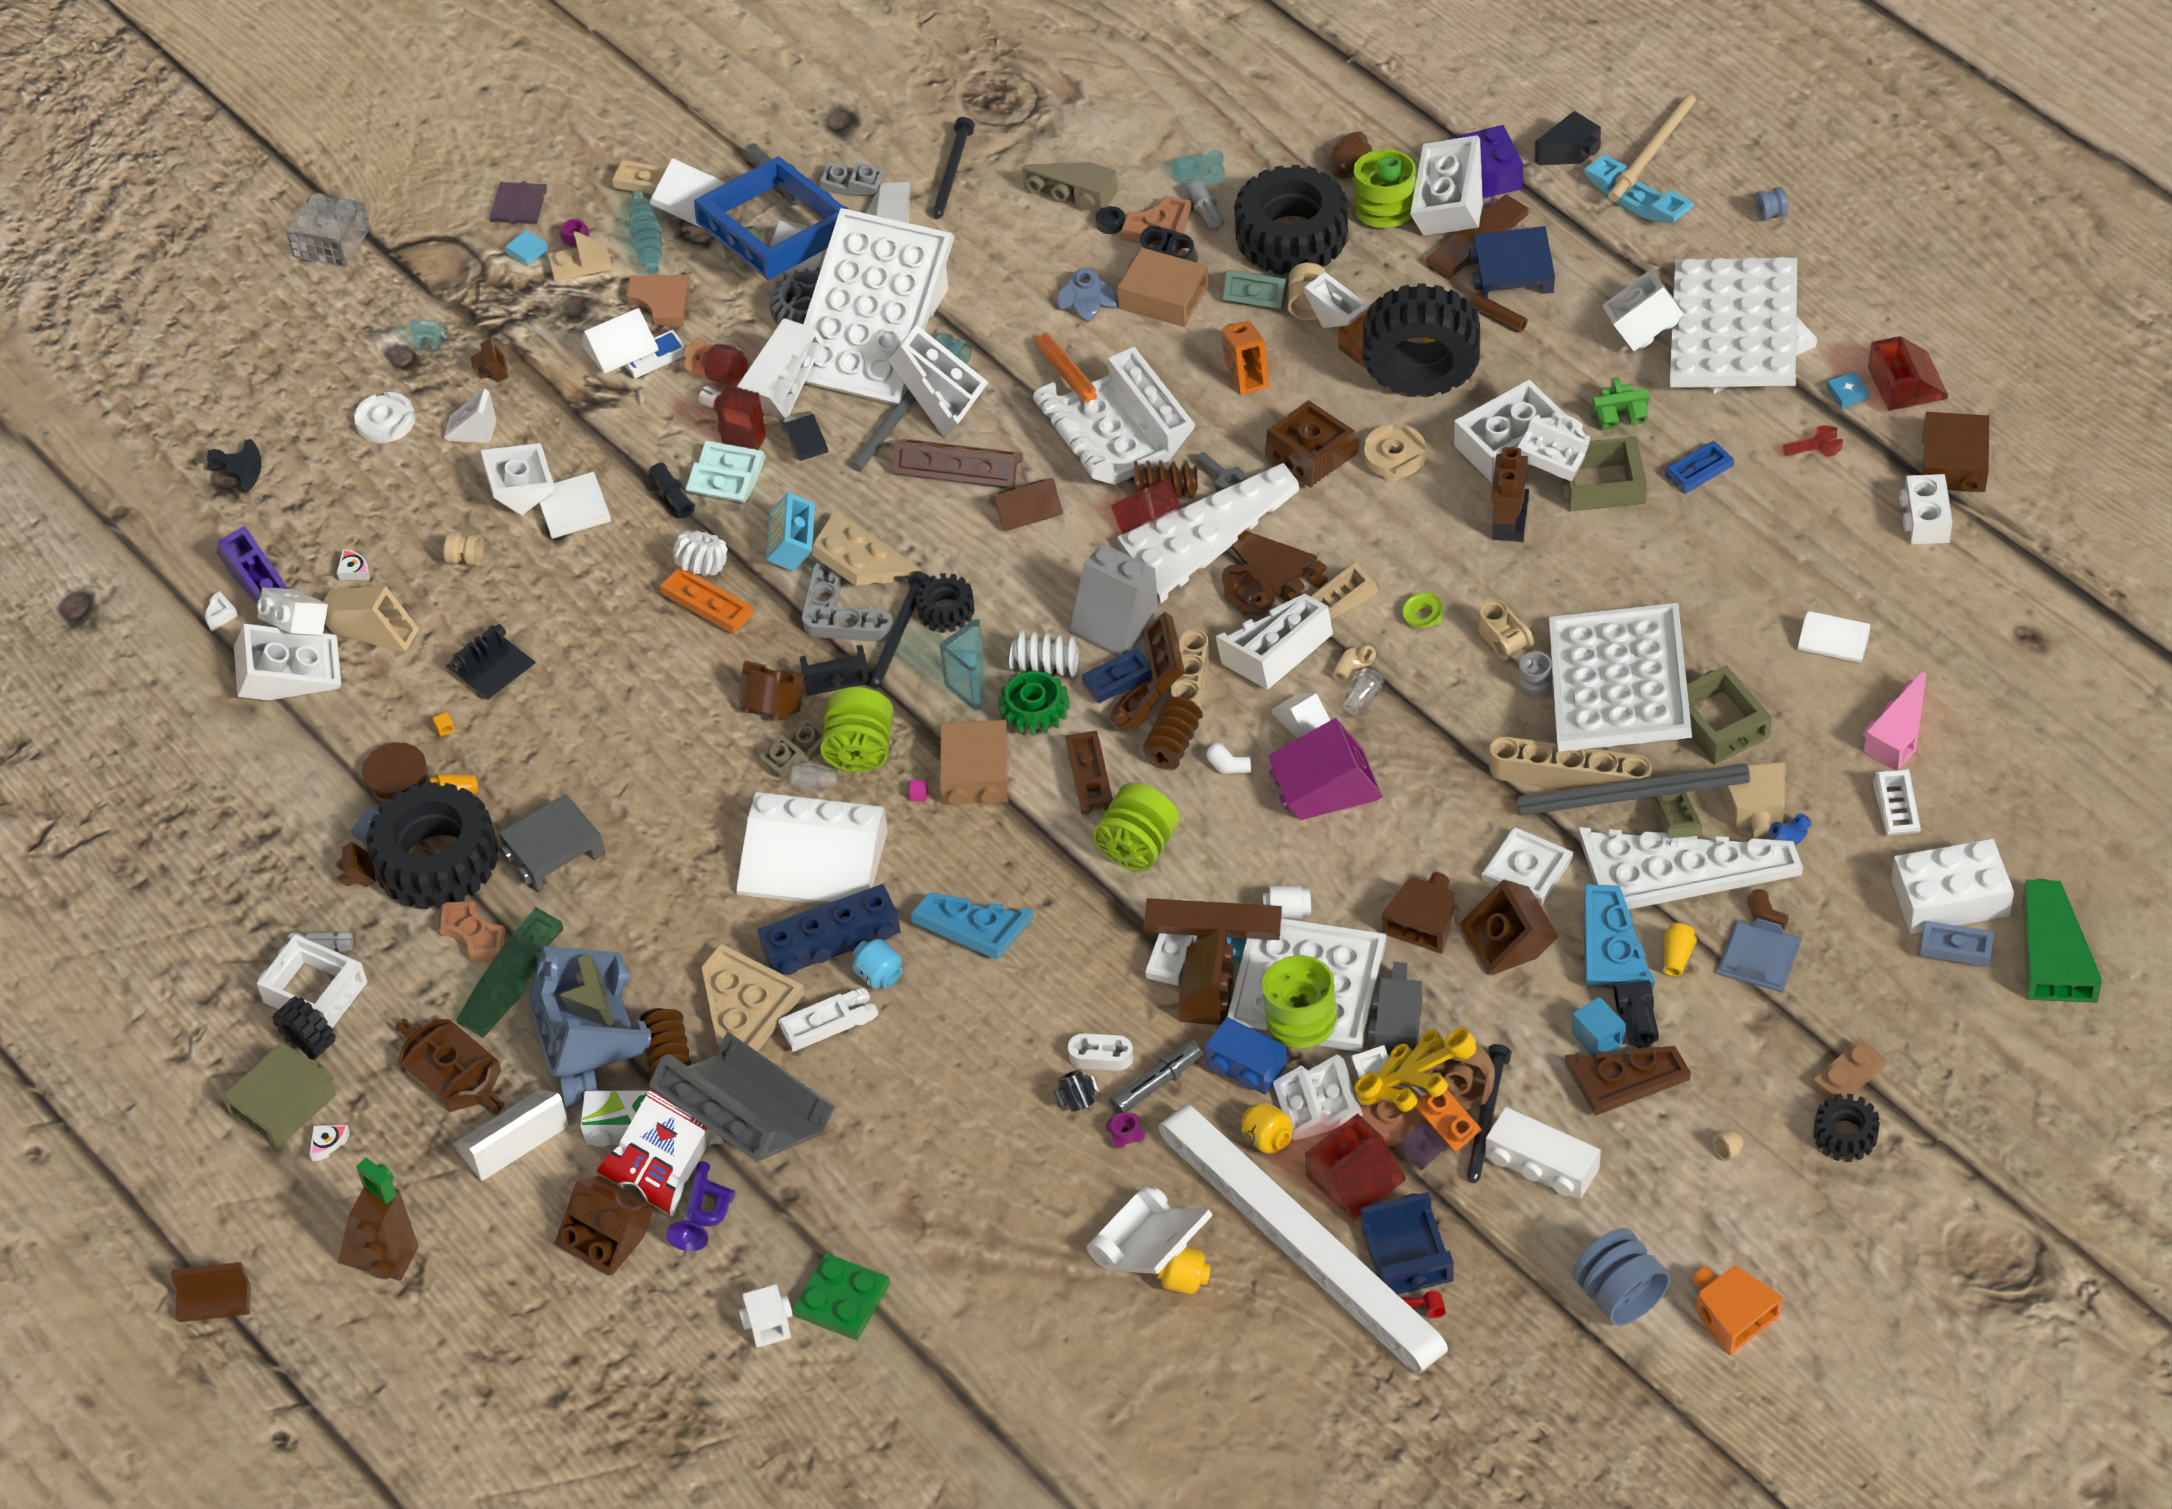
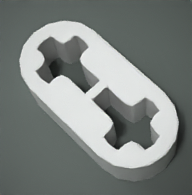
(1100, 1052)

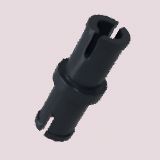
(671, 490)

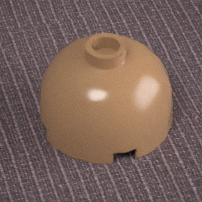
(1469, 1079)

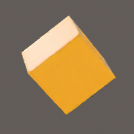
(443, 724)

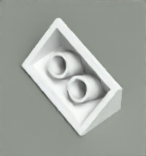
(513, 1133)

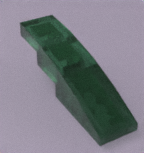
(507, 973)

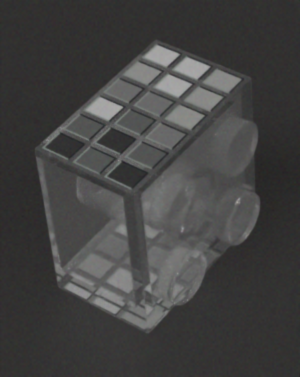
(328, 229)

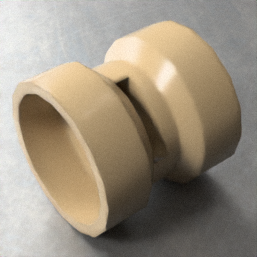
(462, 548)

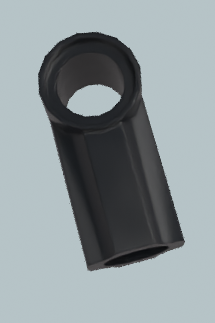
(1636, 1005)

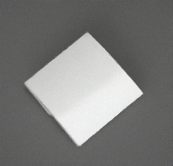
(1317, 1097)

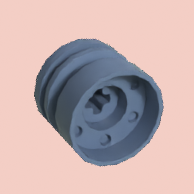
(1621, 1276)

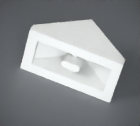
(1333, 302)
(473, 420)
(1301, 713)

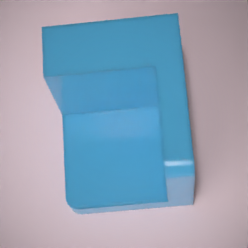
(1598, 1027)

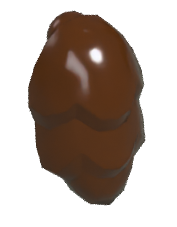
(1347, 151)
(1248, 588)
(1134, 706)

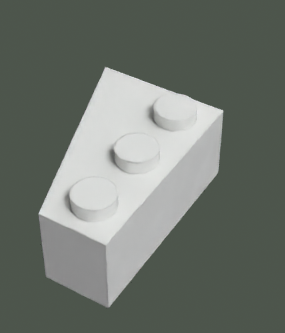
(783, 367)
(936, 379)
(1278, 642)

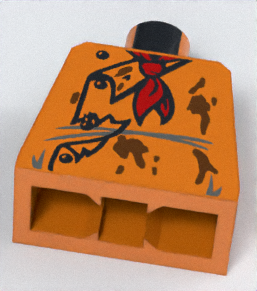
(1241, 345)

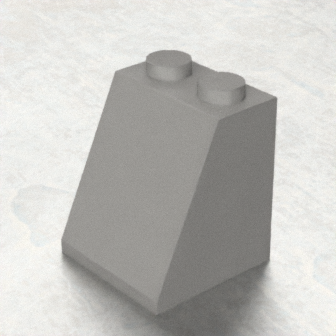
(1114, 601)

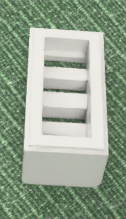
(1895, 779)

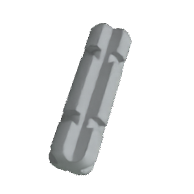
(343, 941)

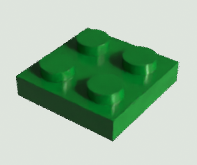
(841, 1296)

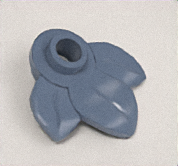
(1086, 297)

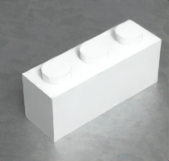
(1542, 1153)

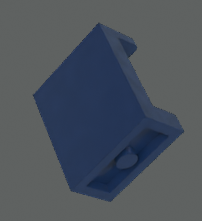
(1512, 260)
(1406, 1244)

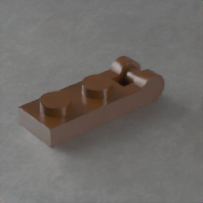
(1089, 770)

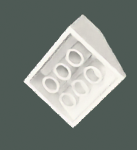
(810, 848)

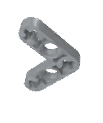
(828, 611)

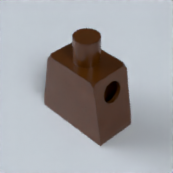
(1421, 913)

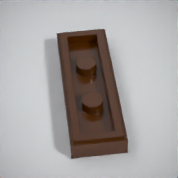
(1163, 652)

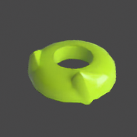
(1420, 601)

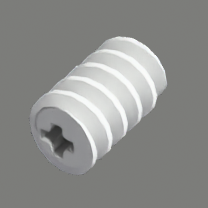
(1045, 654)

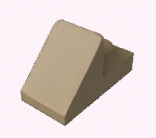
(585, 259)

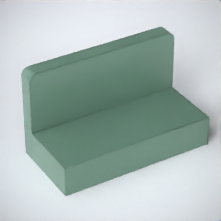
(1255, 289)

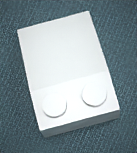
(1448, 186)
(284, 664)

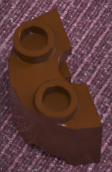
(770, 691)

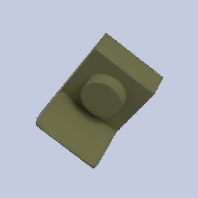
(590, 998)

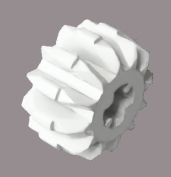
(700, 552)

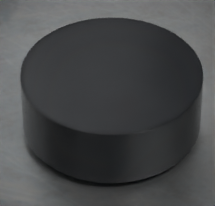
(1110, 220)

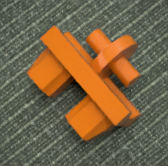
(1448, 1119)

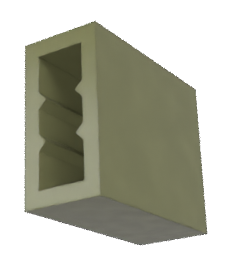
(280, 1094)

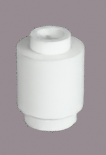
(1293, 899)

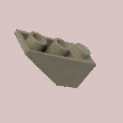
(1074, 183)

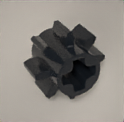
(1076, 1090)

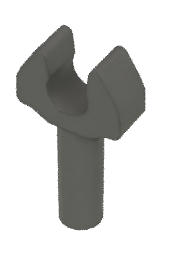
(1223, 476)

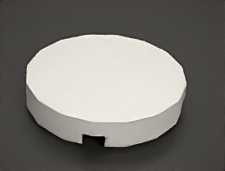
(384, 417)

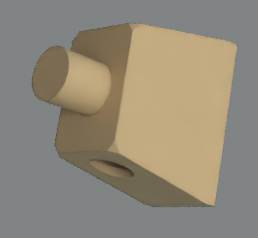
(1758, 801)

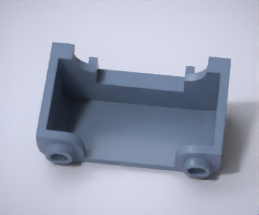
(573, 1042)

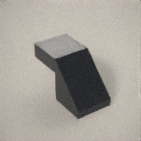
(804, 435)

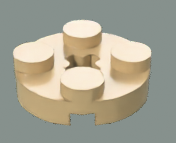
(1398, 465)

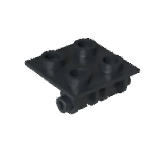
(489, 662)

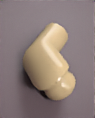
(1353, 659)

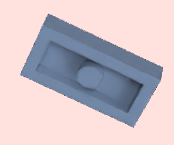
(1957, 943)

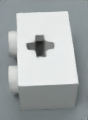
(292, 611)

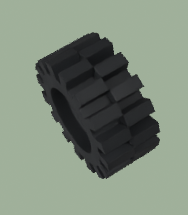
(945, 589)
(304, 1027)
(1840, 1143)

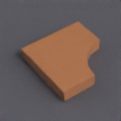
(1169, 214)
(661, 295)

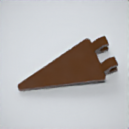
(1280, 563)

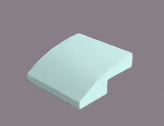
(726, 472)

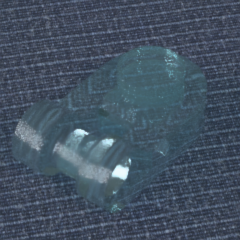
(1203, 167)

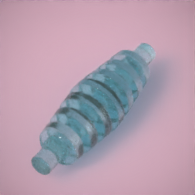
(645, 232)

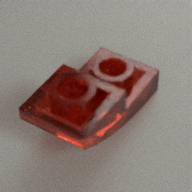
(1146, 506)

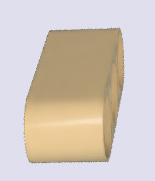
(1195, 659)

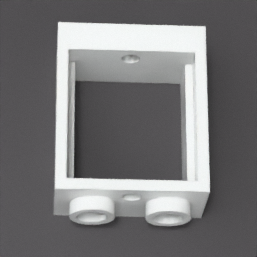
(337, 997)

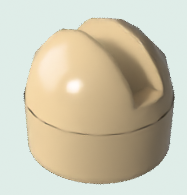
(1728, 1144)

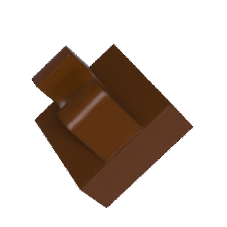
(490, 361)
(355, 866)

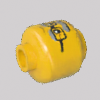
(1266, 1128)

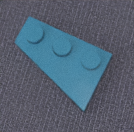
(975, 926)
(1610, 939)

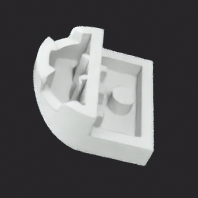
(1555, 444)

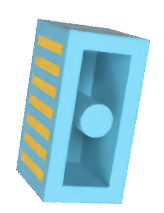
(790, 531)

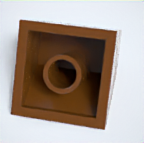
(1508, 927)

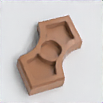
(480, 937)

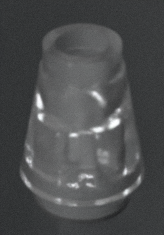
(1362, 690)
(812, 777)

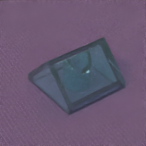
(965, 663)

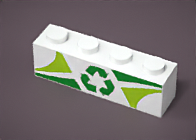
(609, 1114)

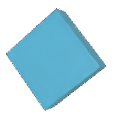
(526, 248)

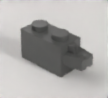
(1397, 1010)

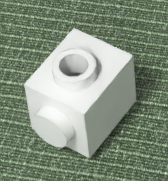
(766, 1315)

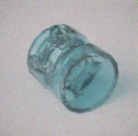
(960, 347)

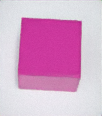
(918, 790)

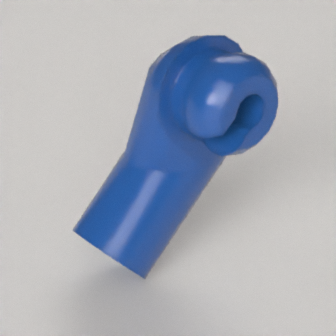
(1793, 831)

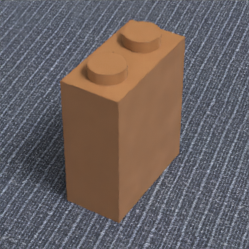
(1162, 287)
(974, 762)

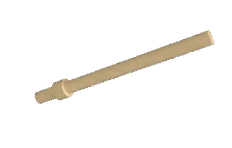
(1628, 177)

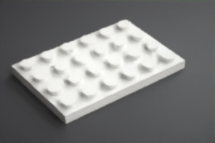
(867, 299)
(1735, 323)
(1619, 677)

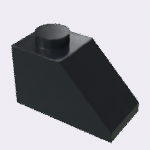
(1568, 141)

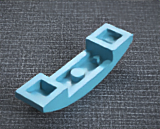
(1641, 198)

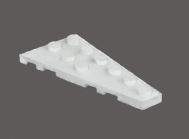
(1206, 528)
(1665, 869)

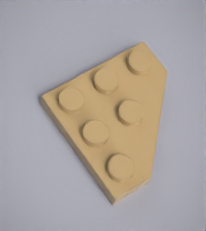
(746, 996)

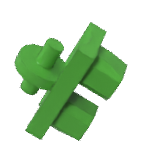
(1620, 400)

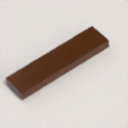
(1454, 253)
(1204, 918)

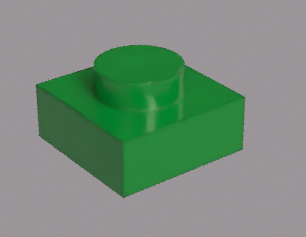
(377, 1180)

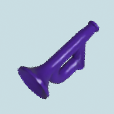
(689, 1233)

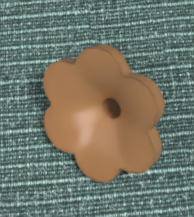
(697, 349)

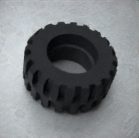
(1291, 193)
(1421, 314)
(424, 814)

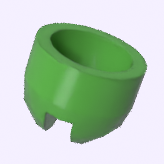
(1389, 168)

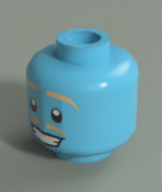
(877, 963)

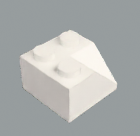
(1643, 310)

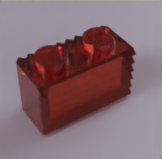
(740, 418)

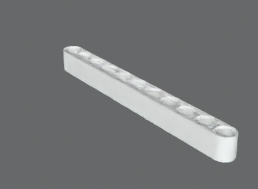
(1303, 1239)

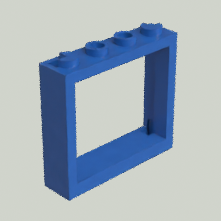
(779, 258)

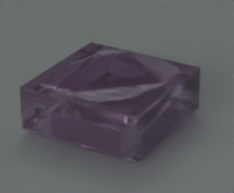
(1422, 1145)

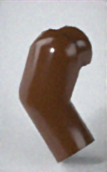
(1761, 908)

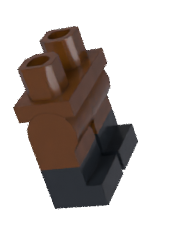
(1509, 495)

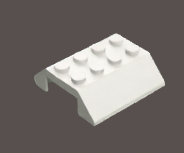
(1125, 423)

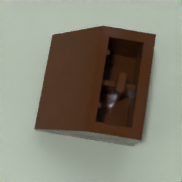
(1206, 980)
(603, 1223)

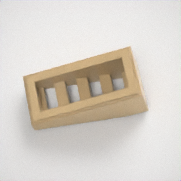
(1346, 579)

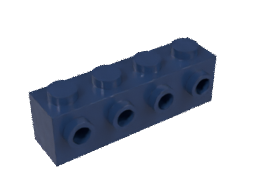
(829, 930)

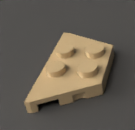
(858, 554)

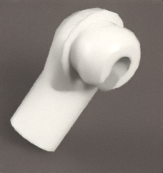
(1225, 762)

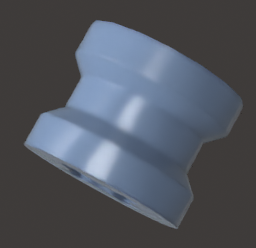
(1771, 203)

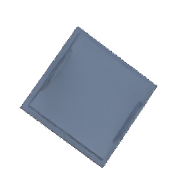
(1759, 954)

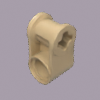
(1502, 629)

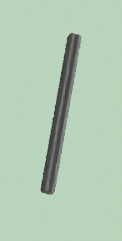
(1633, 789)

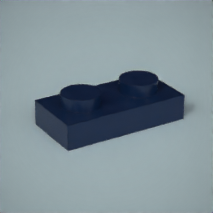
(1117, 675)

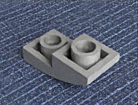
(858, 181)

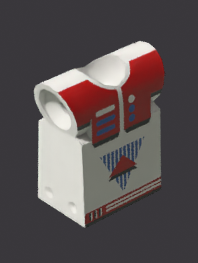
(658, 1152)

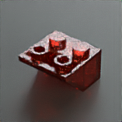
(1904, 374)
(1353, 1166)

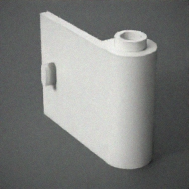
(1145, 1234)

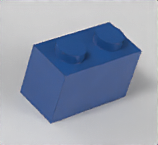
(1245, 1056)

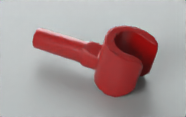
(1431, 1301)

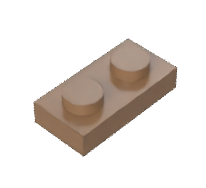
(1849, 1071)

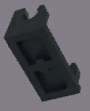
(835, 673)

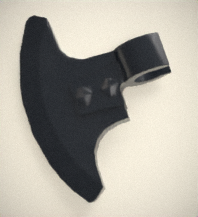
(241, 465)

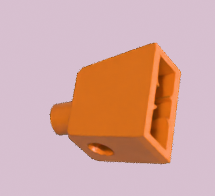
(1735, 1305)

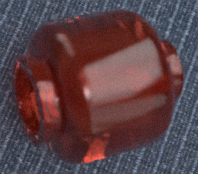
(724, 364)

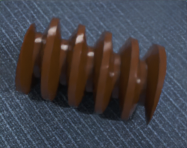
(1181, 479)
(1172, 732)
(666, 1036)

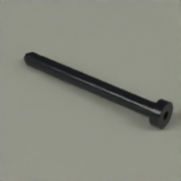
(963, 128)
(897, 631)
(1500, 1056)

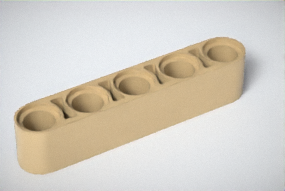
(1545, 766)

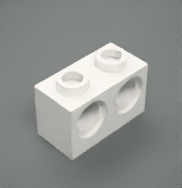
(1927, 509)

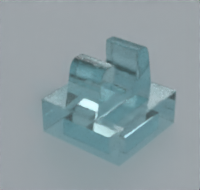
(428, 329)

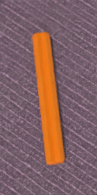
(1066, 367)

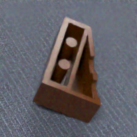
(379, 1237)

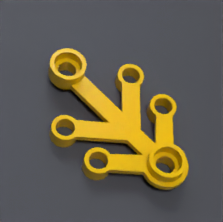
(1375, 1087)

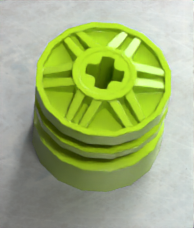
(1383, 202)
(856, 729)
(1136, 827)
(1299, 1001)

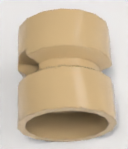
(1300, 277)

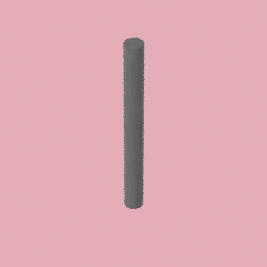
(883, 431)

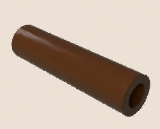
(1499, 312)

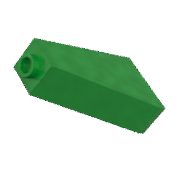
(2055, 949)

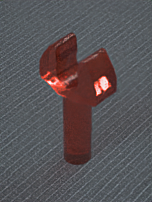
(1819, 442)

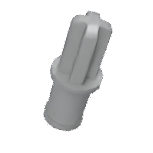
(1205, 204)

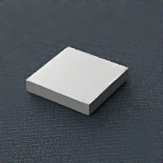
(680, 188)
(574, 506)
(1528, 862)

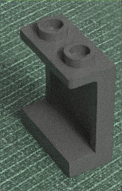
(549, 840)

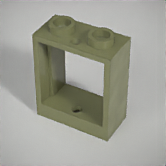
(1609, 453)
(1737, 736)

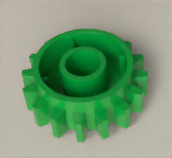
(1033, 702)

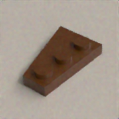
(1623, 1078)

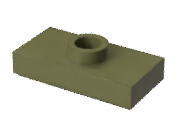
(1677, 815)

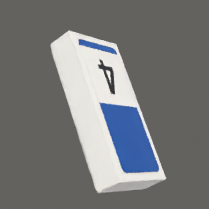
(669, 348)

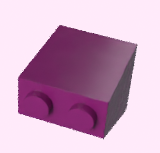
(1323, 772)

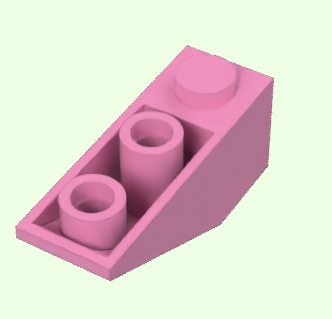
(1895, 733)

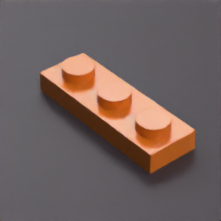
(706, 600)

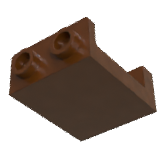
(1957, 448)

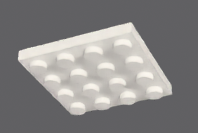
(1350, 955)

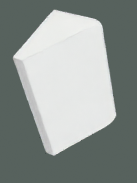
(1834, 636)

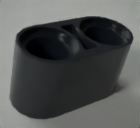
(1171, 242)

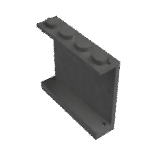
(744, 1099)

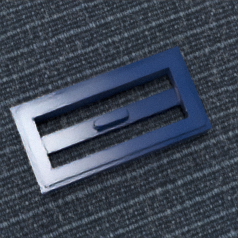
(1702, 470)

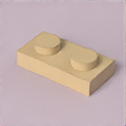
(638, 177)

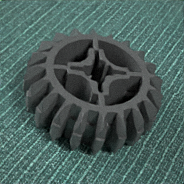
(793, 296)

